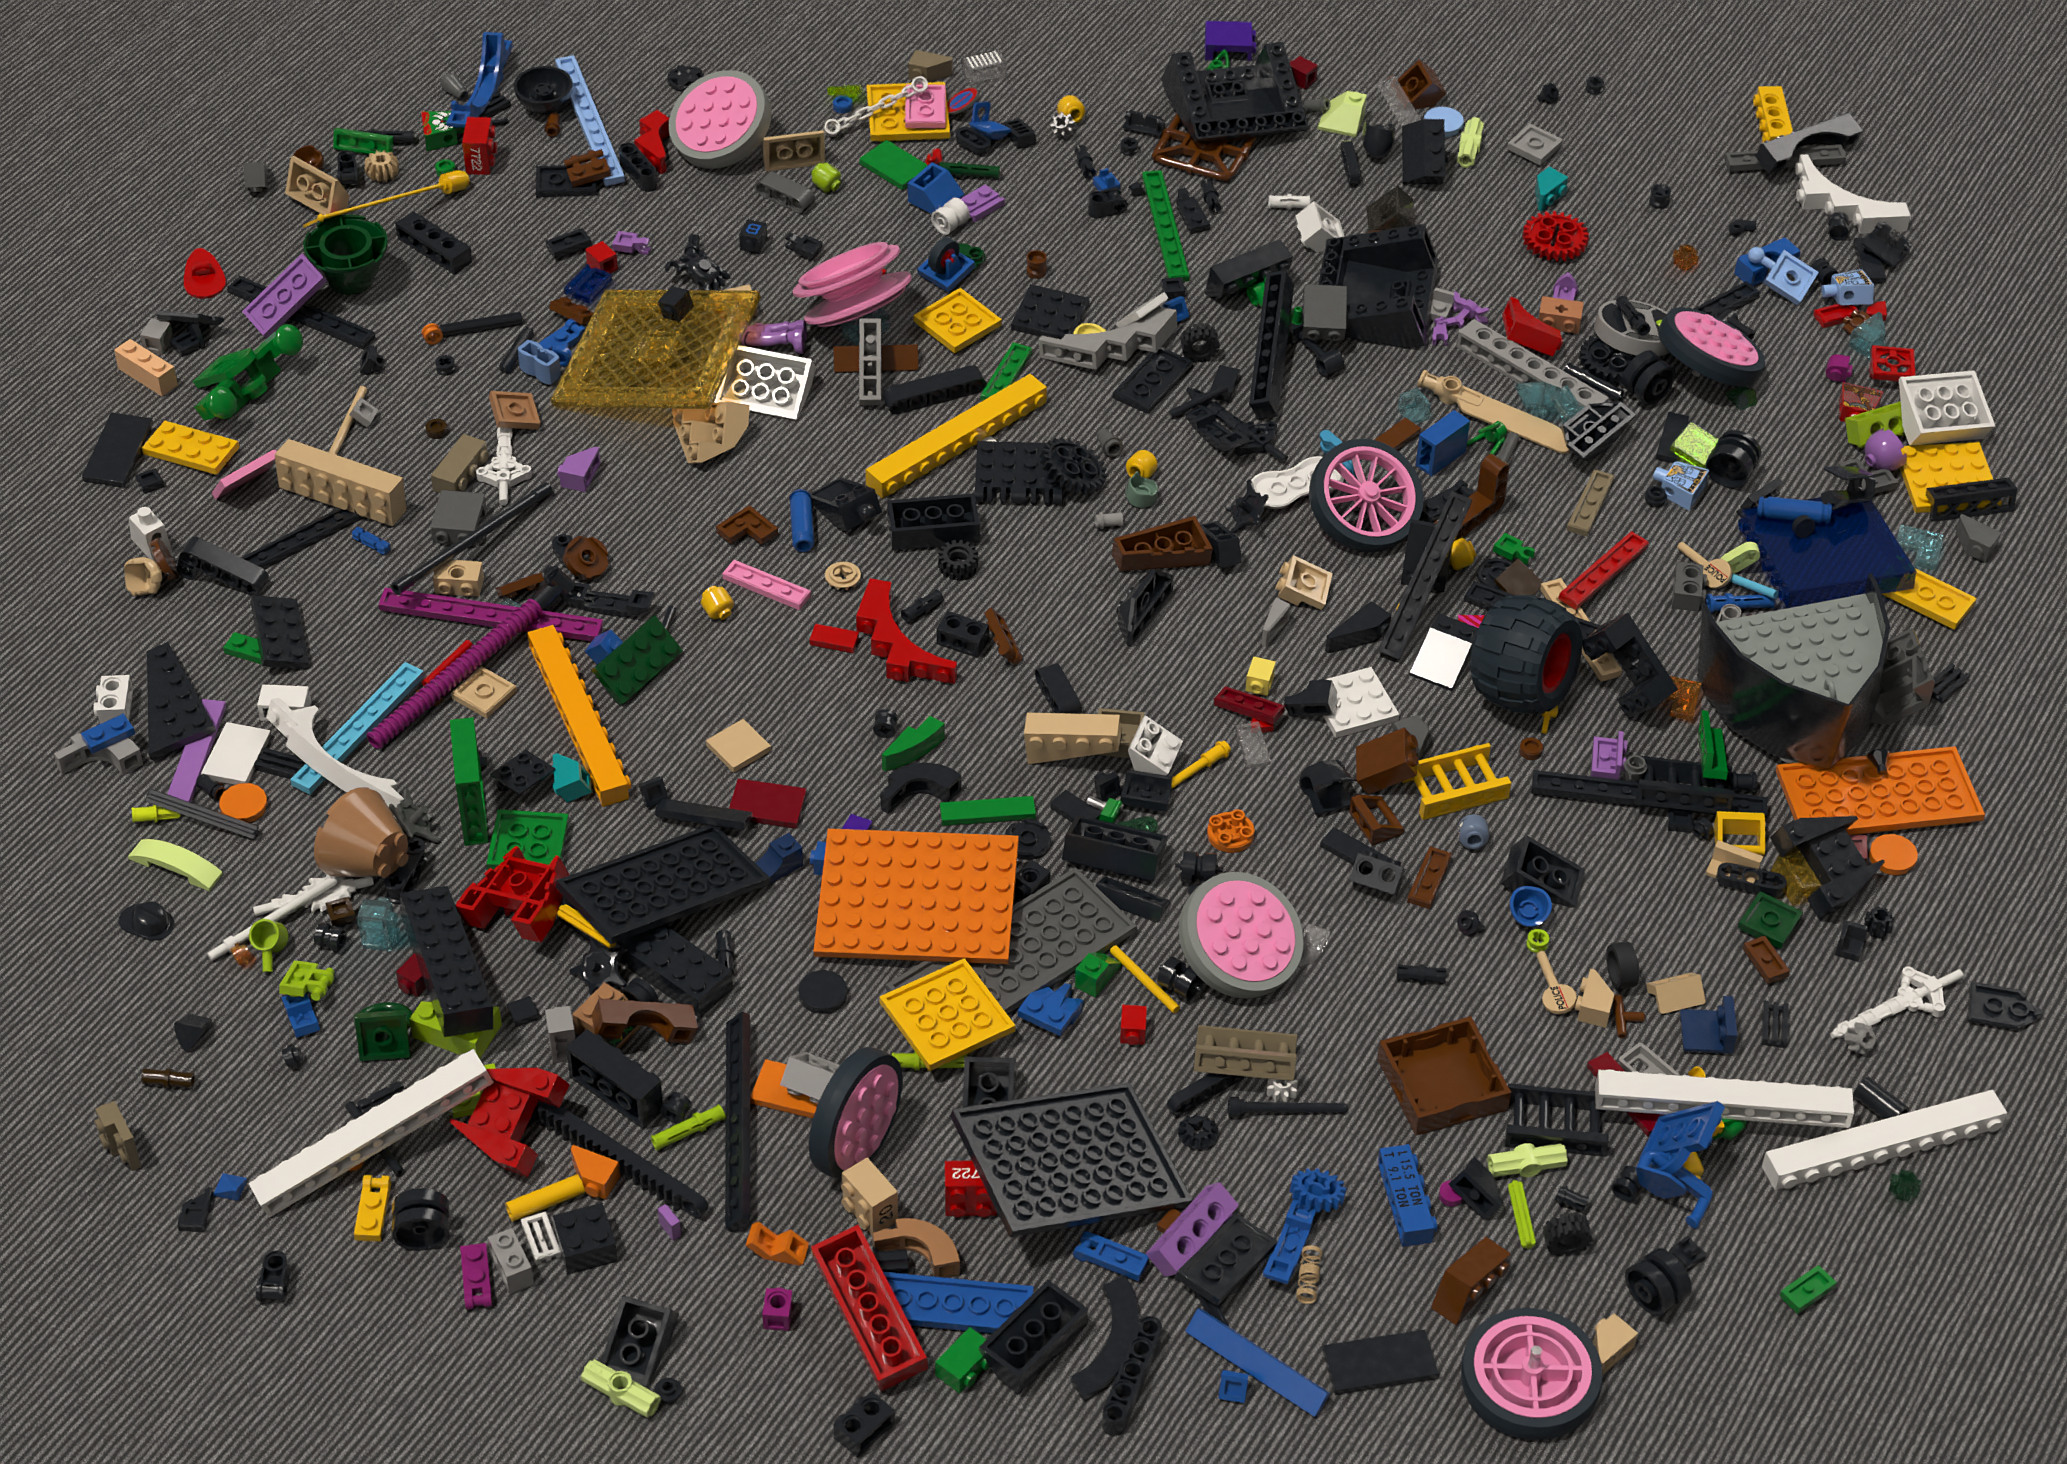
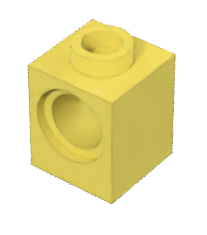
(1260, 676)

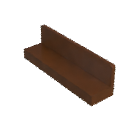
(892, 357)

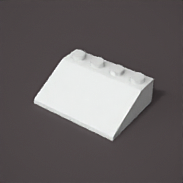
(768, 382)
(1944, 408)

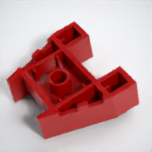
(520, 887)
(505, 1112)

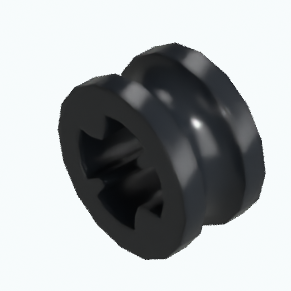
(1594, 85)
(1129, 146)
(445, 365)

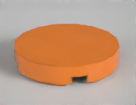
(244, 802)
(1897, 853)

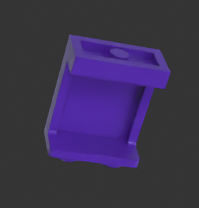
(1230, 37)

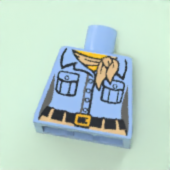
(1850, 288)
(1682, 483)

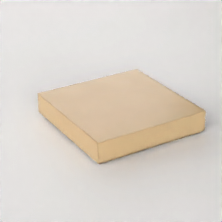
(484, 692)
(738, 745)

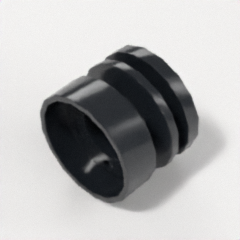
(1733, 459)

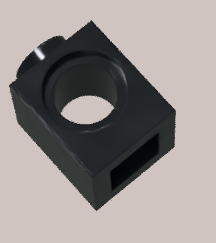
(1031, 879)

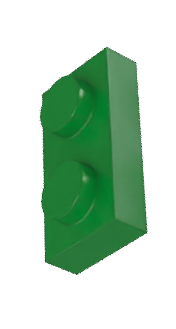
(243, 647)
(1808, 1289)

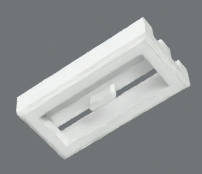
(546, 1254)

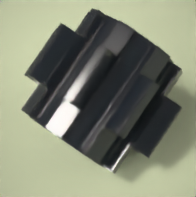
(1879, 922)

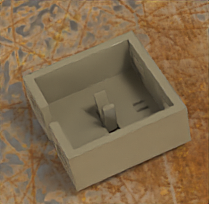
(1129, 724)

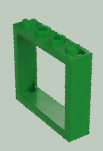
(468, 781)

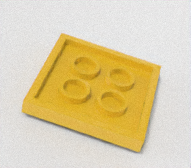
(957, 320)

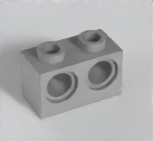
(560, 1032)
(510, 1261)

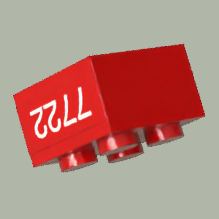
(479, 146)
(965, 1191)

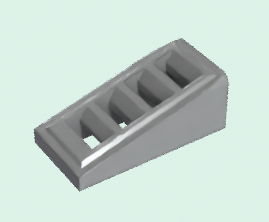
(1276, 620)

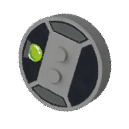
(1615, 330)

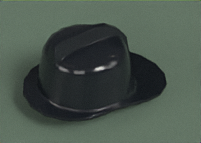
(147, 920)

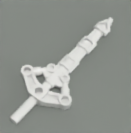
(504, 463)
(1906, 998)

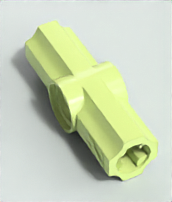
(1470, 142)
(1527, 1160)
(633, 1394)

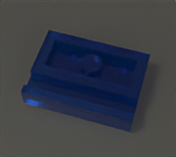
(588, 284)

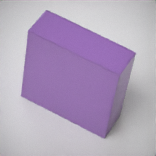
(669, 1222)

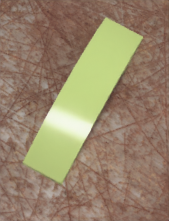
(177, 859)

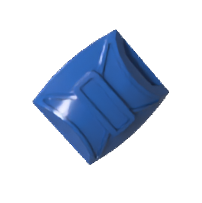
(985, 126)

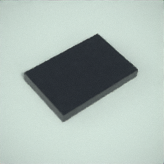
(555, 182)

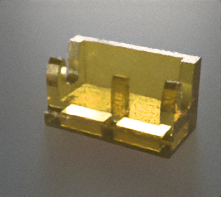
(1799, 876)

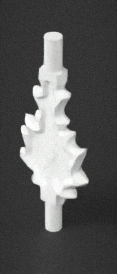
(341, 890)

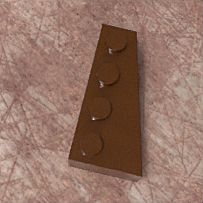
(1163, 546)

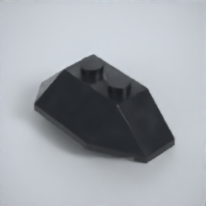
(1596, 428)
(1143, 603)

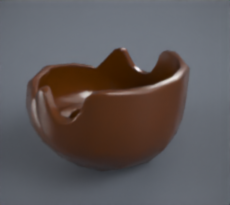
(311, 156)

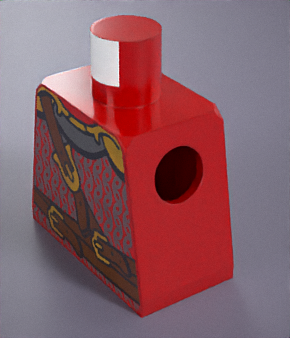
(1857, 400)

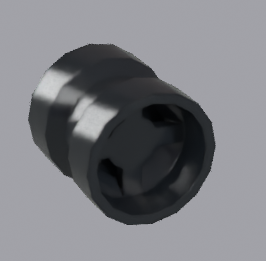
(1838, 226)
(1824, 271)
(330, 936)
(1627, 1185)

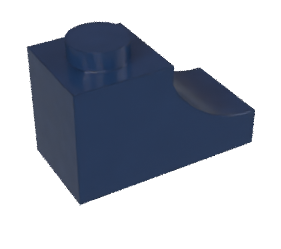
(781, 857)

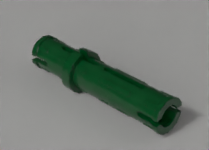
(971, 169)

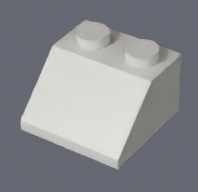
(1317, 226)

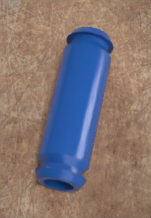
(1791, 509)
(801, 520)

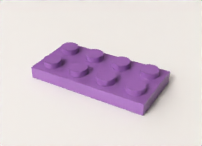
(284, 296)

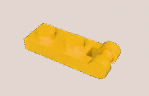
(372, 1208)

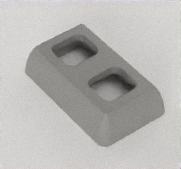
(1649, 1058)

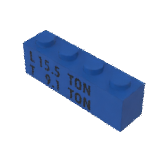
(1406, 1195)

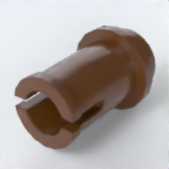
(552, 127)

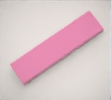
(766, 584)

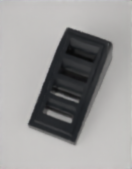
(1020, 133)

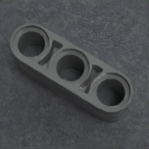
(785, 192)

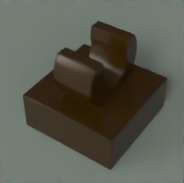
(340, 911)

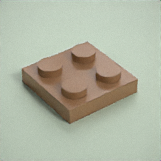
(514, 410)

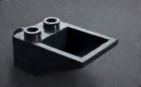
(846, 503)

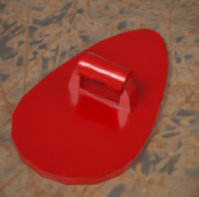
(203, 275)

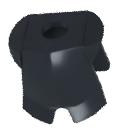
(1854, 492)
(1324, 785)

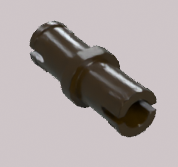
(168, 1078)

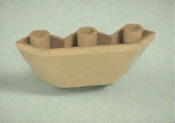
(710, 431)

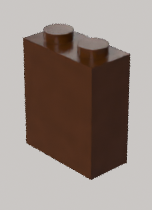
(1386, 760)

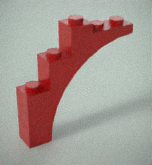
(888, 641)

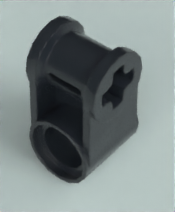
(347, 168)
(1104, 203)
(273, 1282)

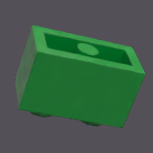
(962, 1361)

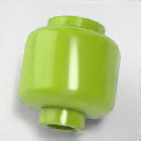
(826, 177)

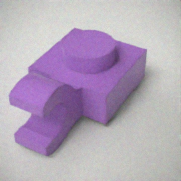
(629, 241)

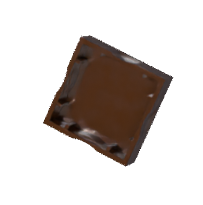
(1443, 1076)

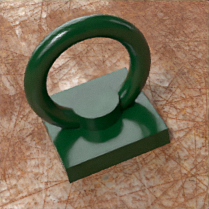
(383, 1031)

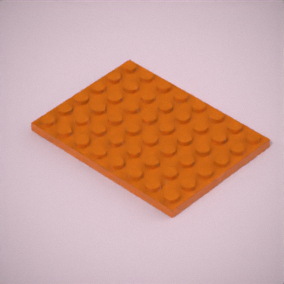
(917, 896)

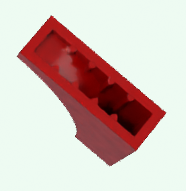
(1528, 330)

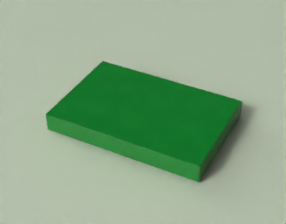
(892, 164)

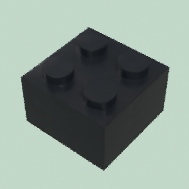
(585, 1238)

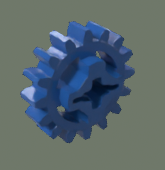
(1317, 1190)

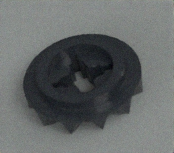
(1204, 1138)

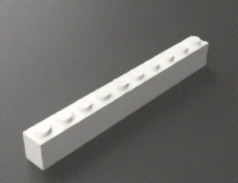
(1741, 1098)
(370, 1133)
(1884, 1140)

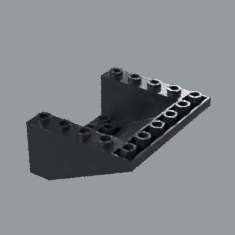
(1235, 99)
(1387, 283)

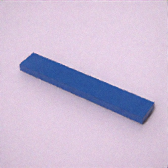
(1257, 1362)

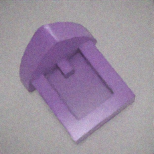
(1565, 287)

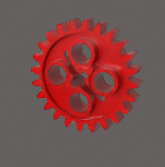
(1570, 239)

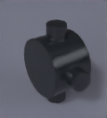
(1136, 189)

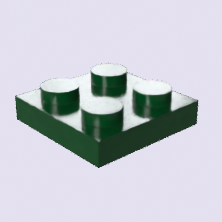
(1770, 919)

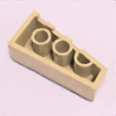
(1070, 735)

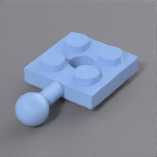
(1777, 277)

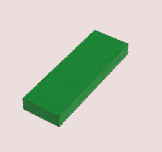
(361, 141)

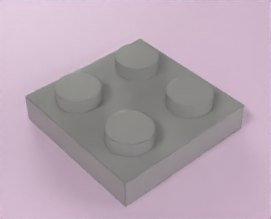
(1535, 144)

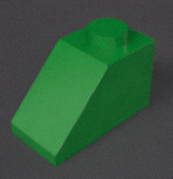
(1095, 972)

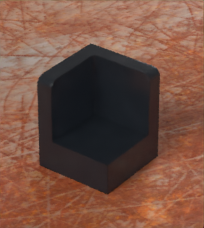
(1851, 941)

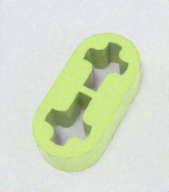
(1742, 556)

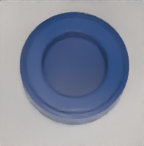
(842, 104)

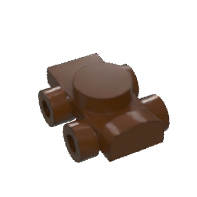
(1858, 319)

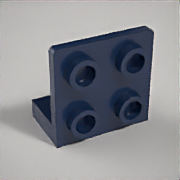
(1710, 1029)

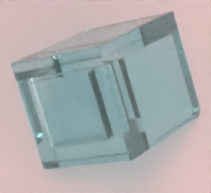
(1414, 406)

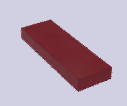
(1249, 705)

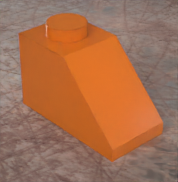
(595, 1171)

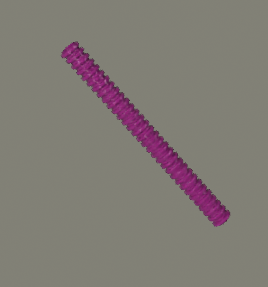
(454, 674)

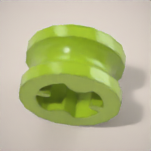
(1539, 935)

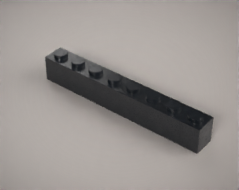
(1271, 345)

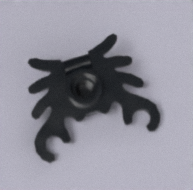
(701, 269)

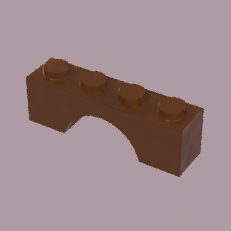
(672, 1021)

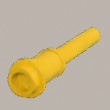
(1219, 751)

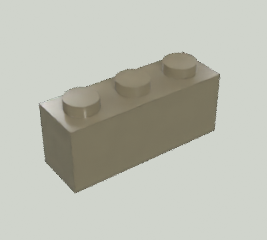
(460, 464)

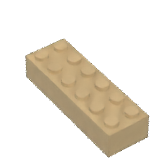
(340, 482)

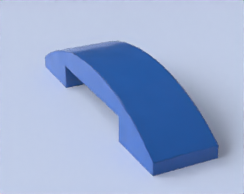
(1290, 1243)

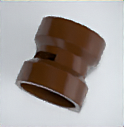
(1036, 268)

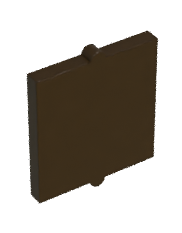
(1518, 580)

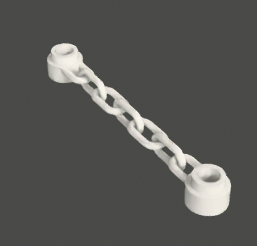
(836, 123)

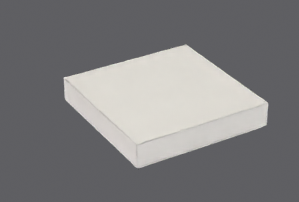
(1143, 310)

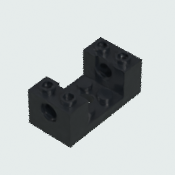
(1647, 673)

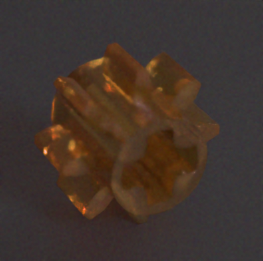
(1685, 257)

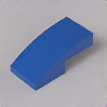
(300, 1015)

